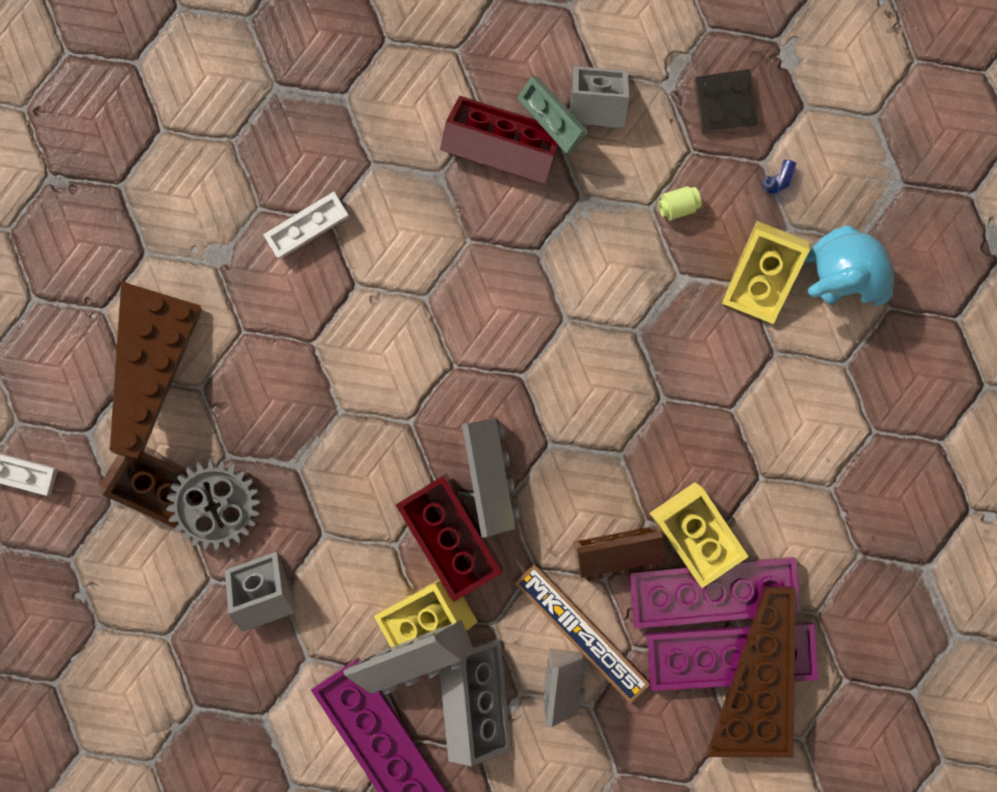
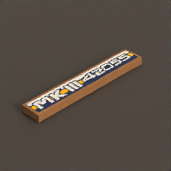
(582, 633)

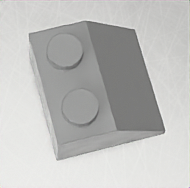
(600, 96)
(258, 592)

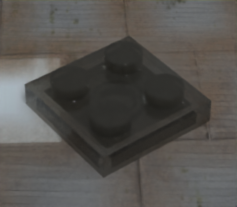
(725, 101)

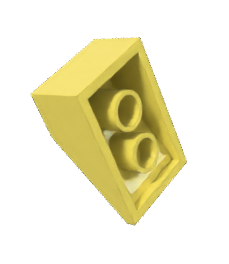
(766, 272)
(699, 534)
(423, 613)

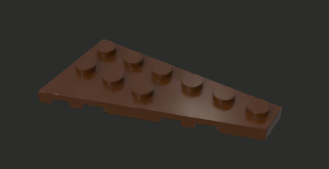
(148, 353)
(760, 699)

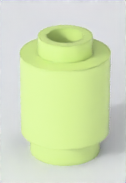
(679, 203)

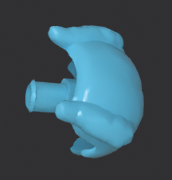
(851, 264)

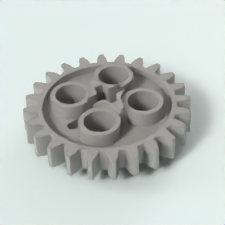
(188, 512)

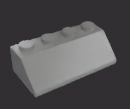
(489, 478)
(413, 659)
(476, 706)

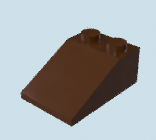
(145, 484)

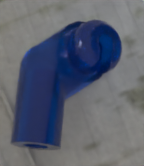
(780, 181)

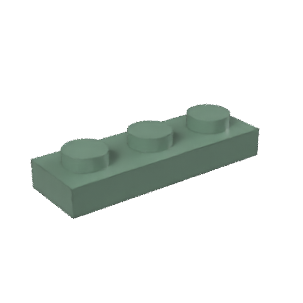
(552, 115)

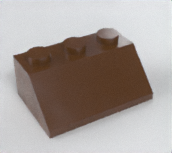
(619, 552)

